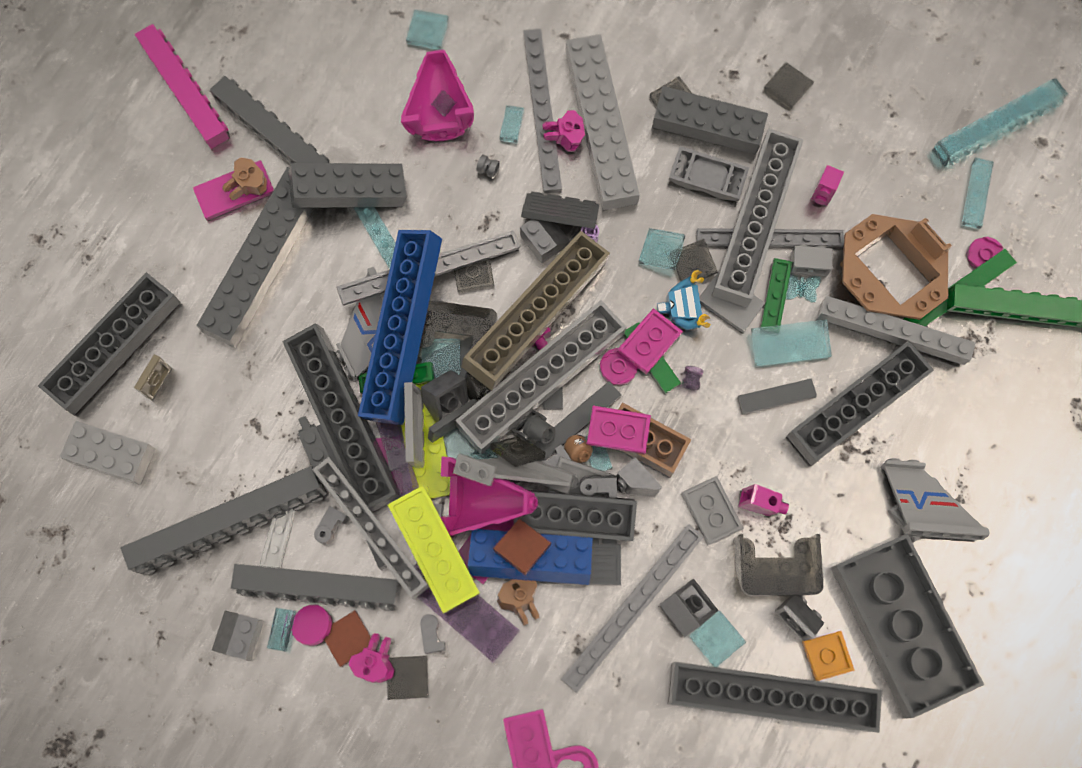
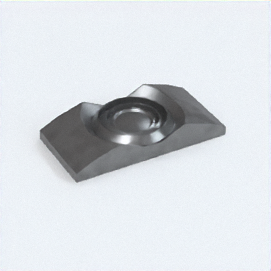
(708, 174)

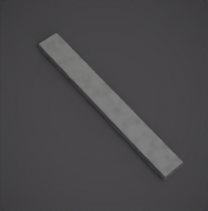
(780, 239)

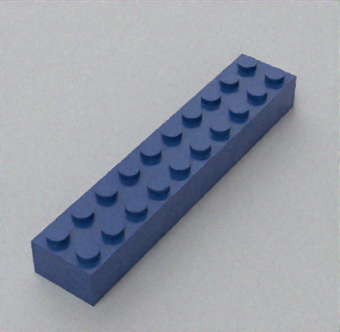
(400, 326)

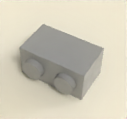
(811, 260)

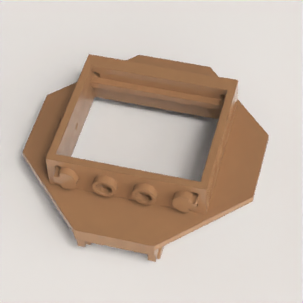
(918, 244)

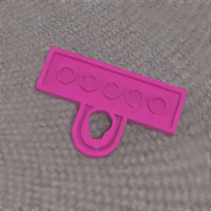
(531, 744)

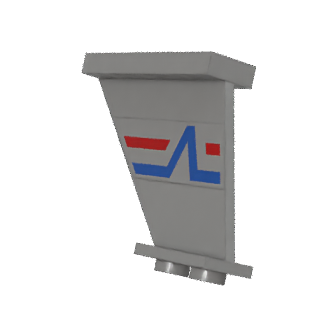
(360, 334)
(927, 505)

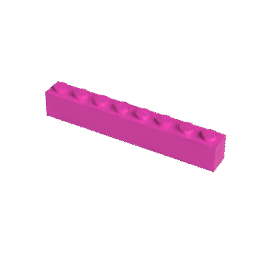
(182, 86)

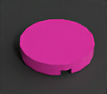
(978, 255)
(617, 368)
(311, 625)

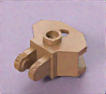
(247, 177)
(517, 597)

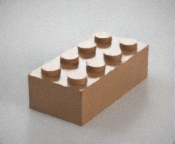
(663, 447)

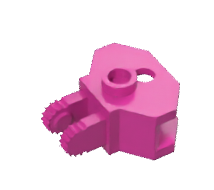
(568, 130)
(373, 664)

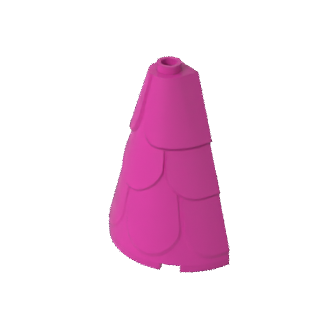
(421, 116)
(480, 505)

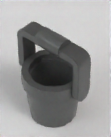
(535, 428)

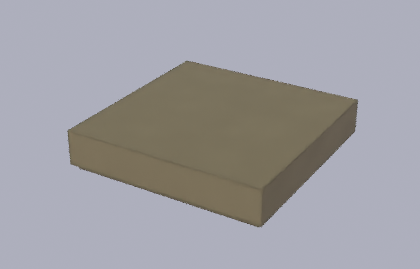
(152, 377)

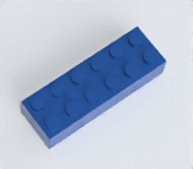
(563, 562)

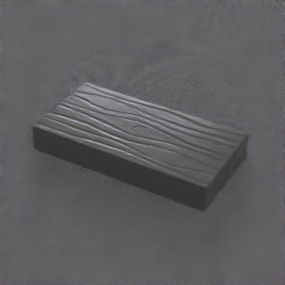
(907, 627)

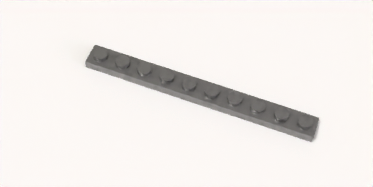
(542, 110)
(447, 262)
(632, 608)

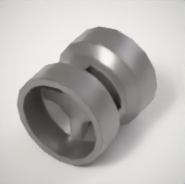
(488, 166)

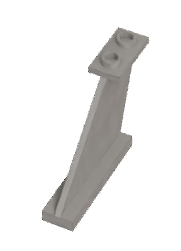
(486, 469)

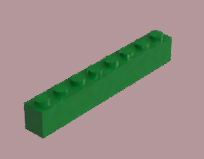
(1015, 305)

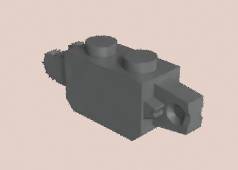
(312, 442)

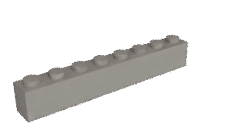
(896, 330)
(371, 528)

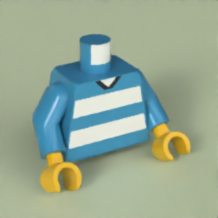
(684, 304)

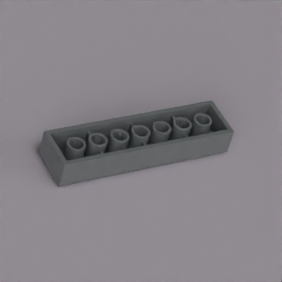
(109, 344)
(859, 403)
(316, 586)

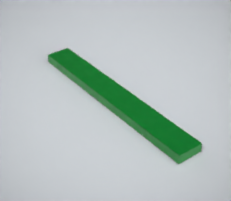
(980, 276)

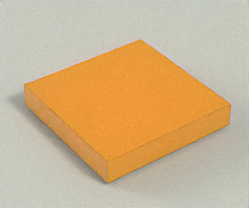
(828, 656)

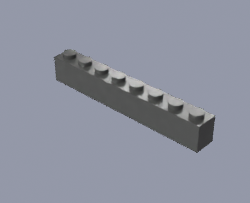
(264, 123)

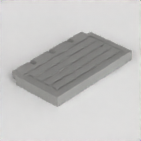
(414, 426)

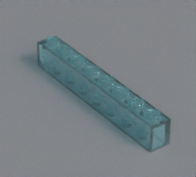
(999, 122)

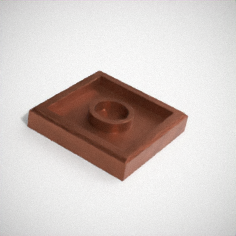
(522, 546)
(347, 638)

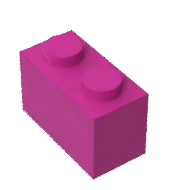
(827, 185)

